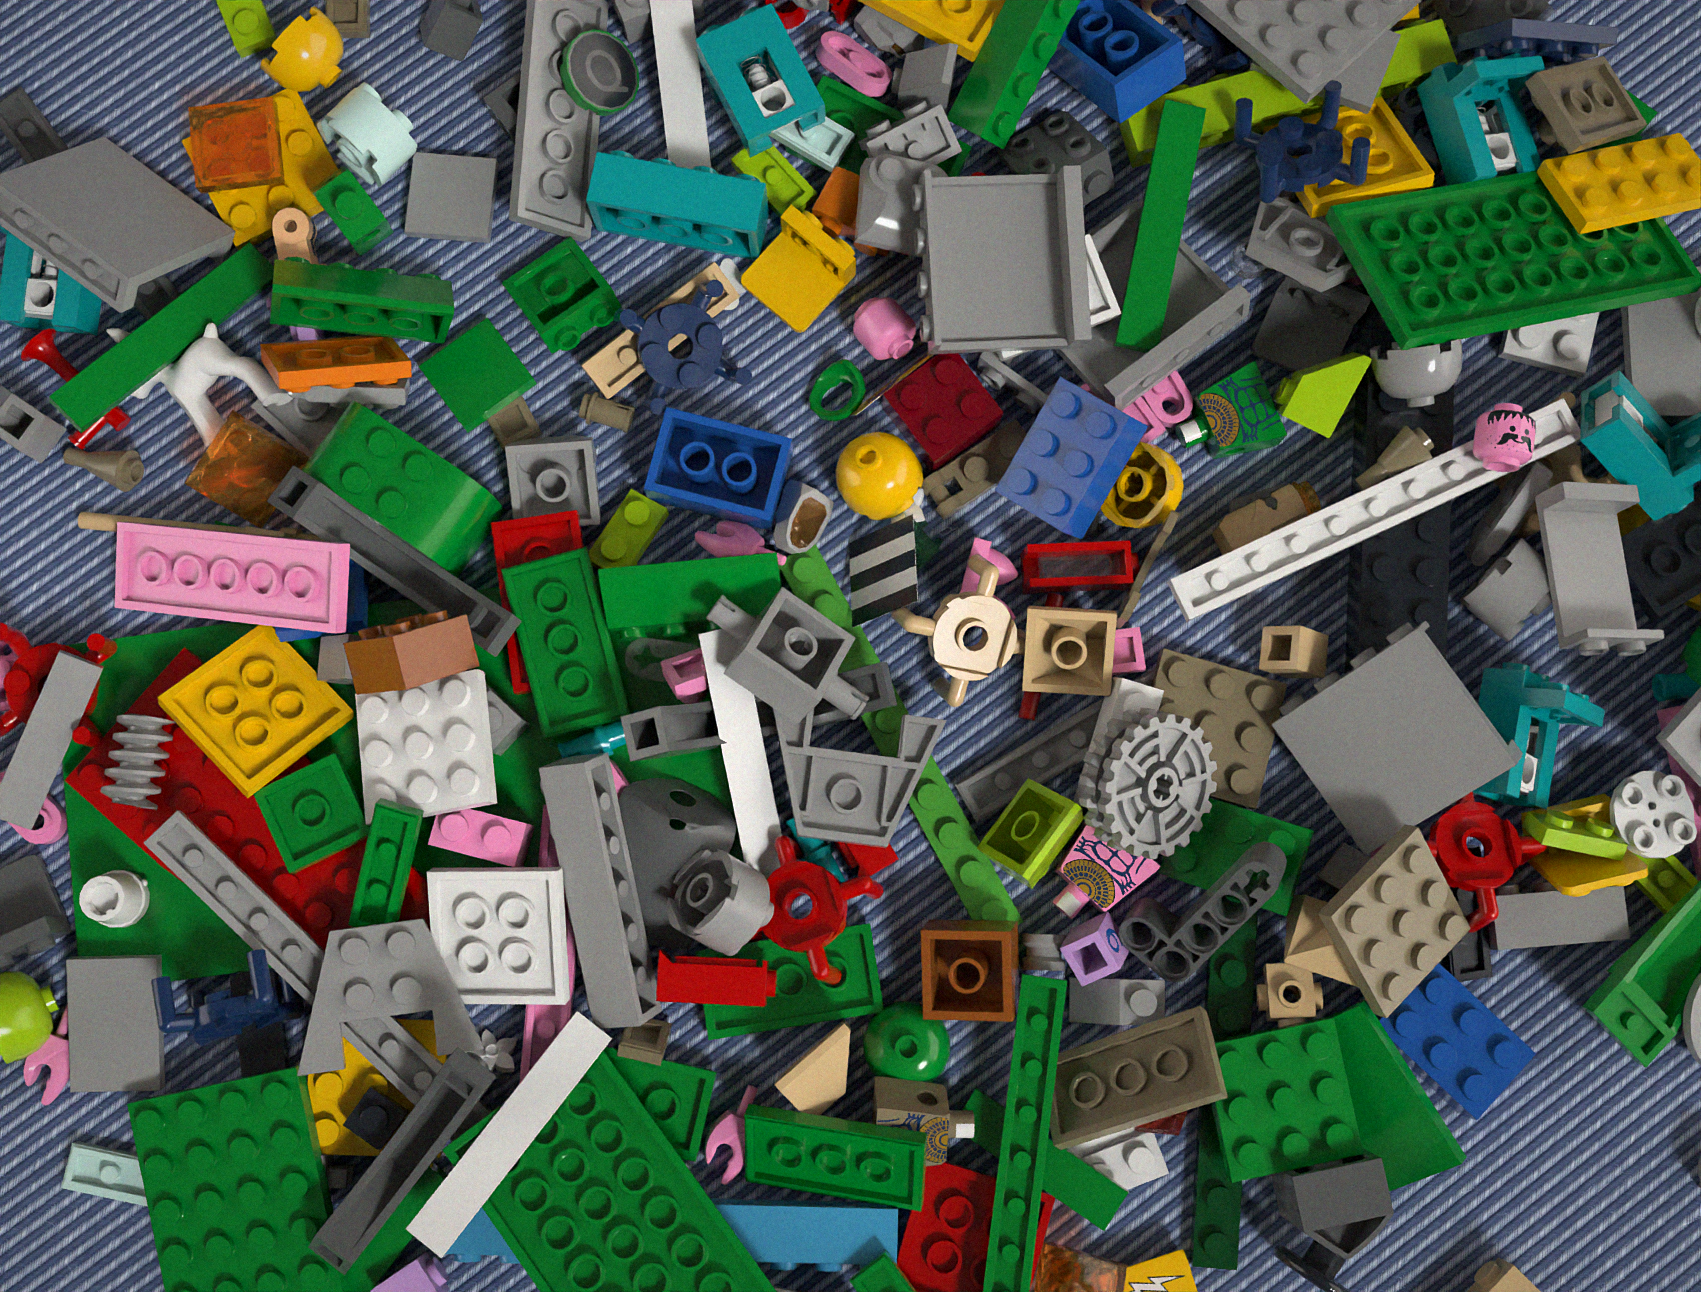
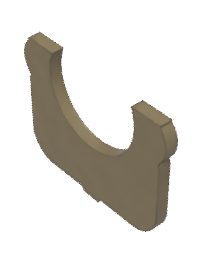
(1133, 595)

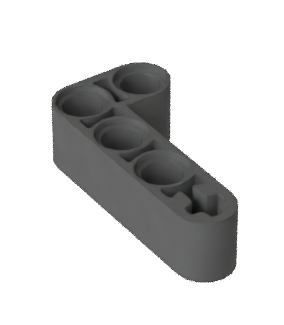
(1213, 908)

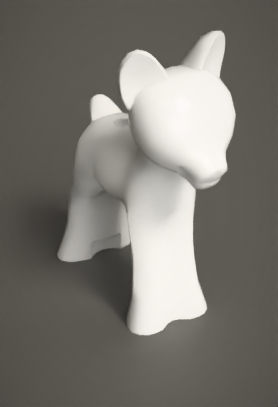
(197, 372)

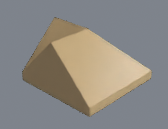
(1069, 650)
(1309, 942)
(819, 1074)

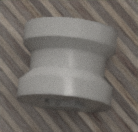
(1043, 952)

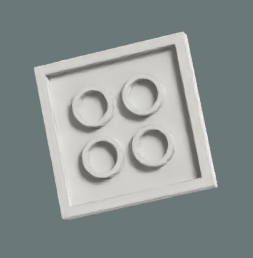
(428, 746)
(502, 933)

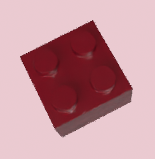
(941, 409)

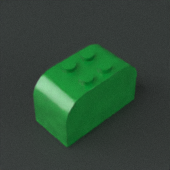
(405, 488)

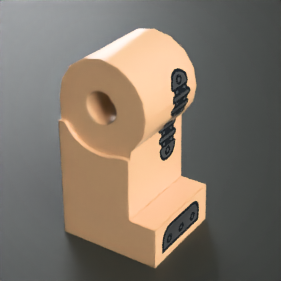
(295, 235)

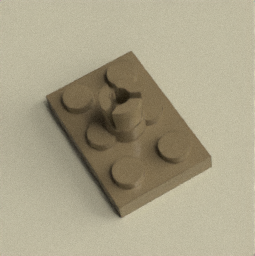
(1583, 105)

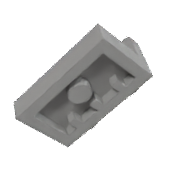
(919, 136)

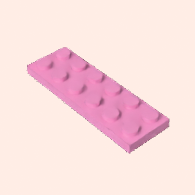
(232, 576)

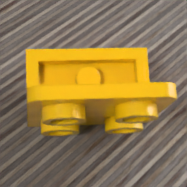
(800, 270)
(1579, 872)

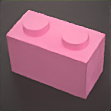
(483, 836)

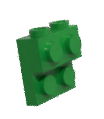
(563, 296)

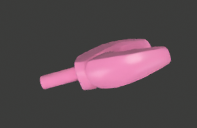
(734, 540)
(55, 1055)
(730, 1129)

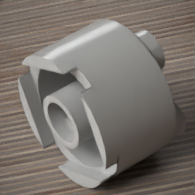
(1510, 590)
(719, 901)

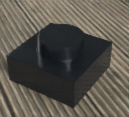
(375, 1118)

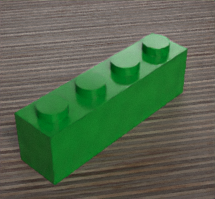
(1010, 67)

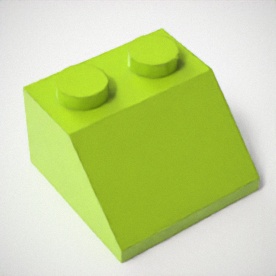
(1321, 392)
(1031, 832)

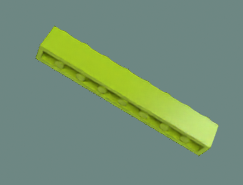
(1415, 56)

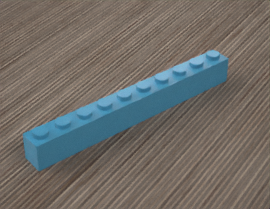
(769, 1229)

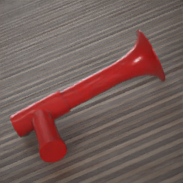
(44, 350)

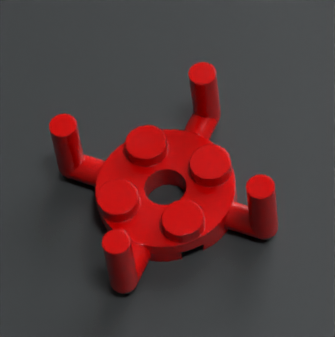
(31, 671)
(1502, 853)
(828, 907)

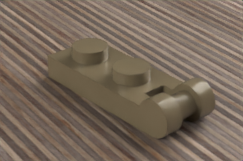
(975, 470)

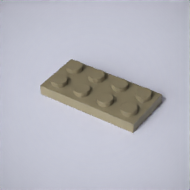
(1135, 1078)

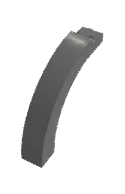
(391, 558)
(693, 726)
(403, 1160)

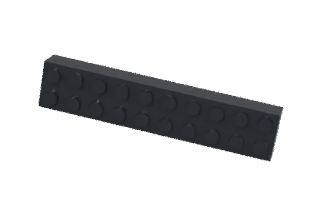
(1406, 568)

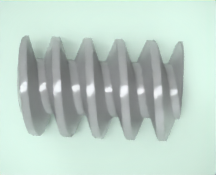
(137, 760)

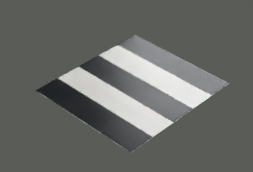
(883, 571)

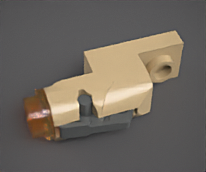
(1264, 513)

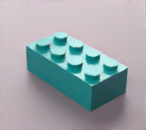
(678, 204)

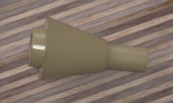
(1403, 453)
(119, 468)

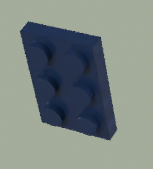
(1530, 38)

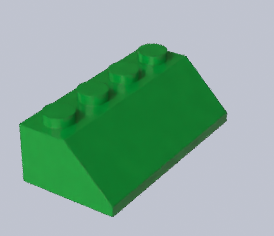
(361, 300)
(682, 593)

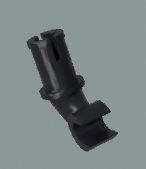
(1406, 118)

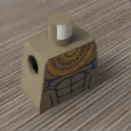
(922, 1109)

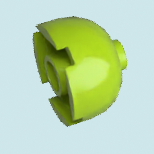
(24, 1015)

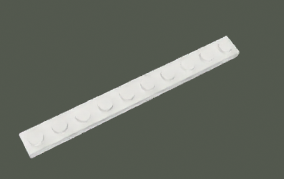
(1355, 519)

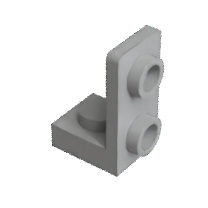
(999, 375)

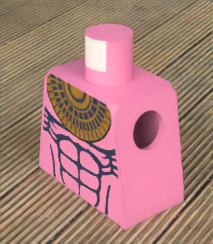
(1098, 874)

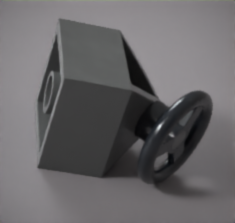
(1336, 1205)

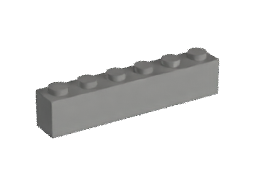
(600, 890)

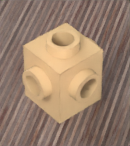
(1299, 981)

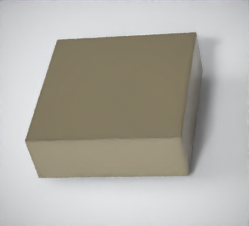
(350, 17)
(514, 423)
(645, 1042)

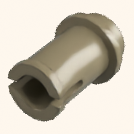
(606, 412)

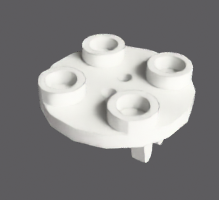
(1653, 814)

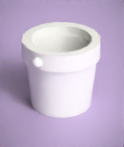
(115, 898)

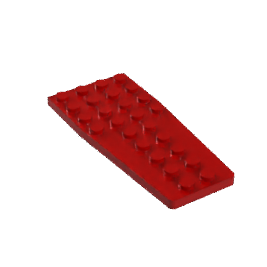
(315, 897)

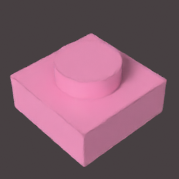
(1128, 652)

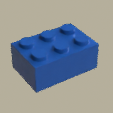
(1118, 57)
(1071, 458)
(718, 468)
(1456, 1043)

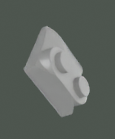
(885, 202)
(554, 477)

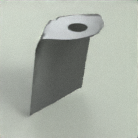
(661, 851)

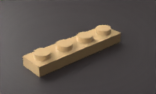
(619, 361)

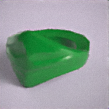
(838, 372)

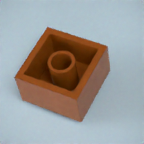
(410, 652)
(970, 970)

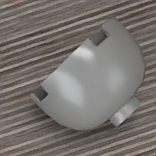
(1417, 372)

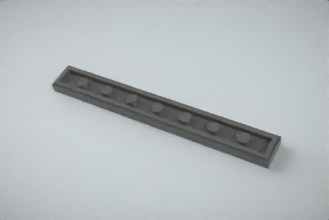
(37, 139)

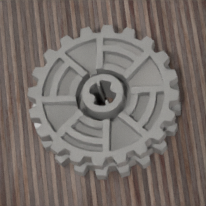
(1148, 782)

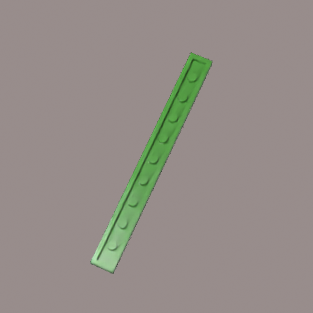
(932, 798)

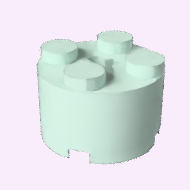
(369, 135)

